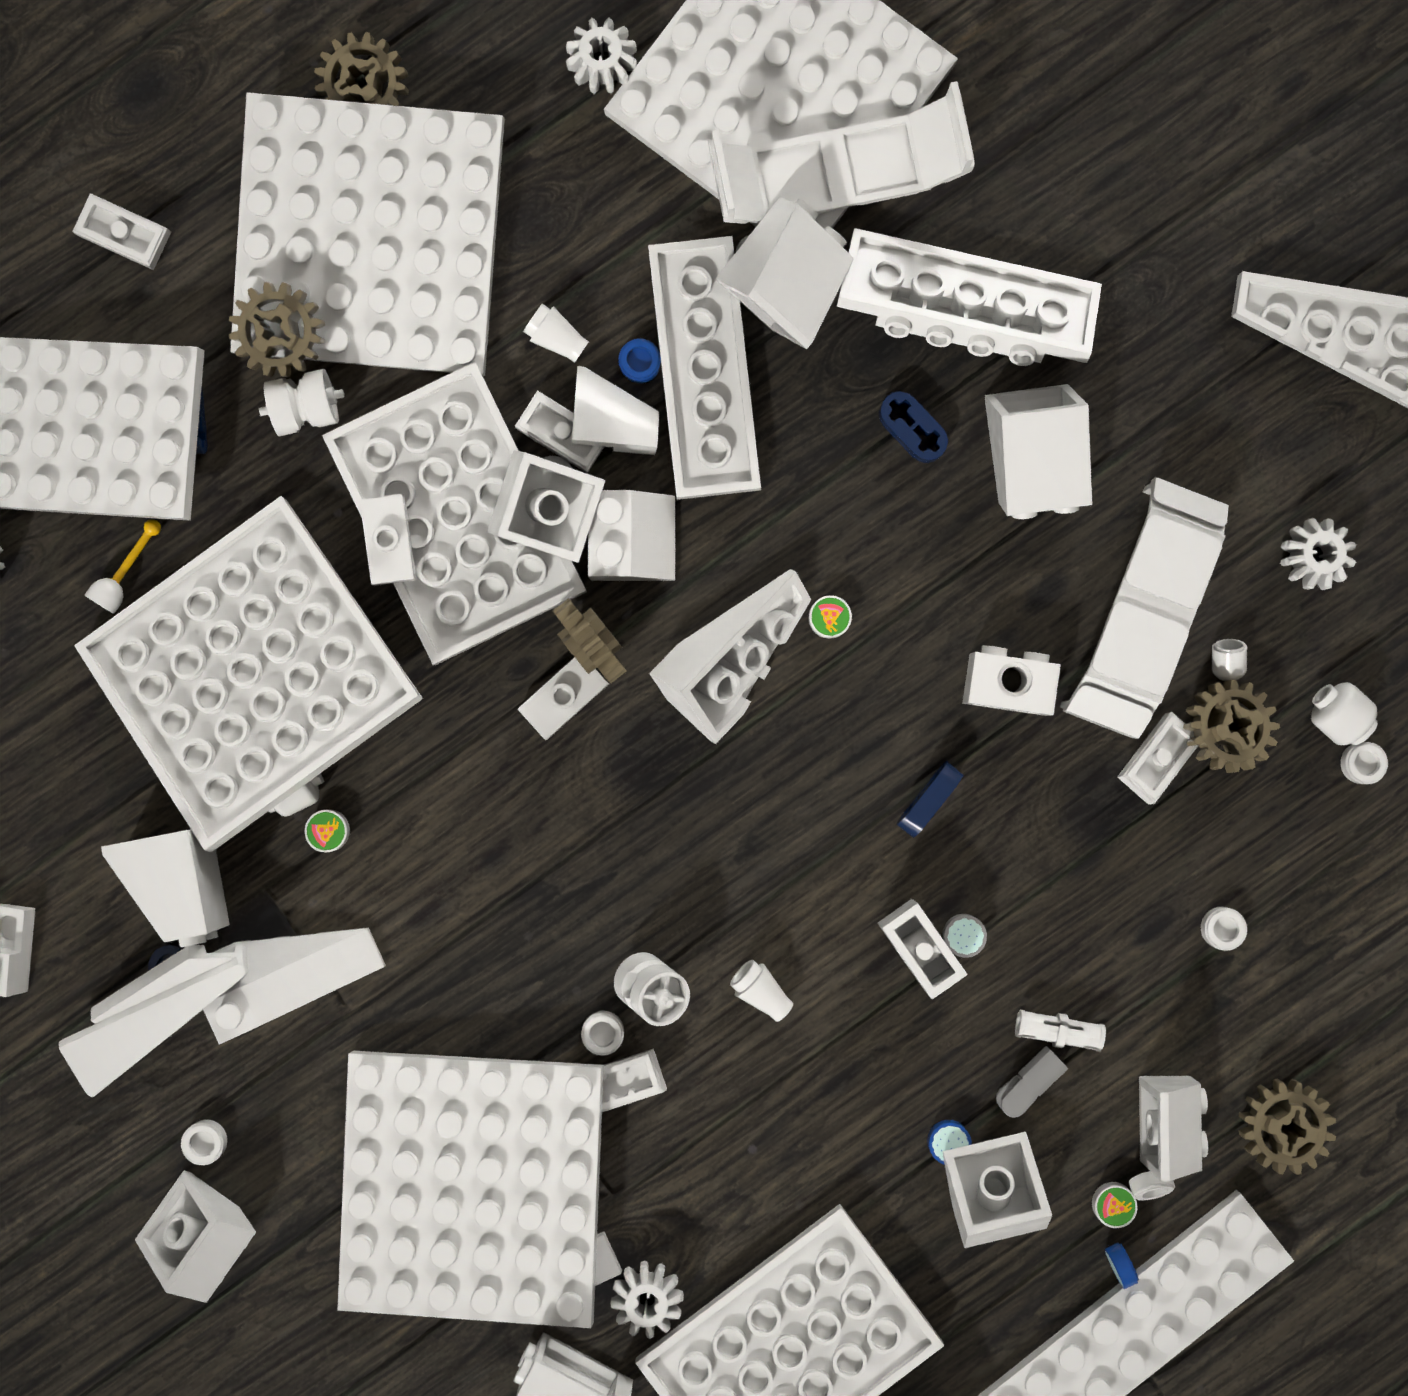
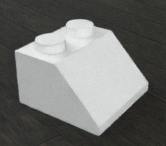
(546, 506)
(632, 537)
(1172, 1125)
(996, 1190)
(194, 1238)

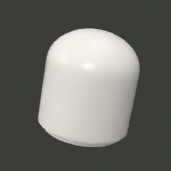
(1229, 659)

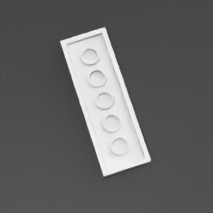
(704, 369)

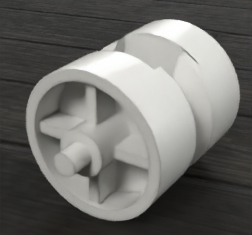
(293, 404)
(651, 989)

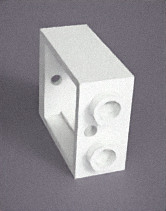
(560, 1370)

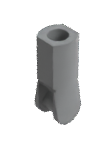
(1030, 1083)

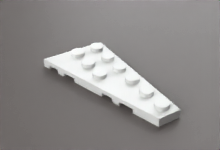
(1338, 326)

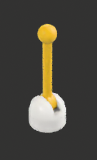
(108, 591)

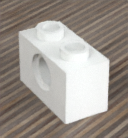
(1037, 685)
(922, 948)

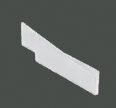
(149, 1012)

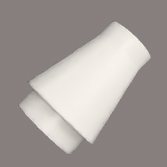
(555, 333)
(758, 988)

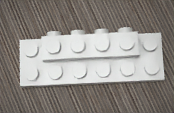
(969, 300)

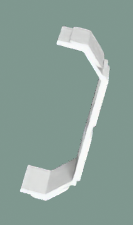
(846, 163)
(1152, 610)

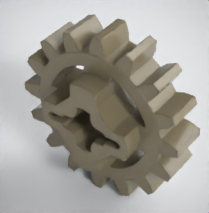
(375, 71)
(287, 316)
(589, 640)
(1239, 740)
(1286, 1143)

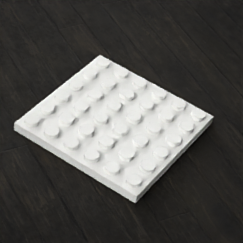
(774, 76)
(375, 220)
(247, 674)
(471, 1188)

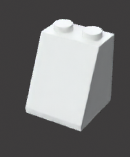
(789, 270)
(1040, 450)
(173, 885)

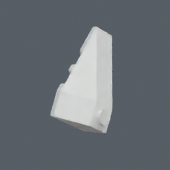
(719, 664)
(290, 974)

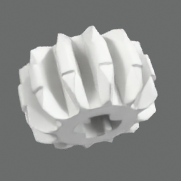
(600, 40)
(1334, 554)
(647, 1315)

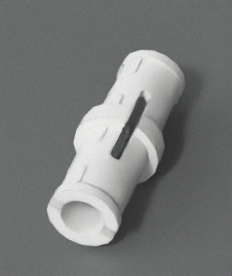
(1060, 1030)

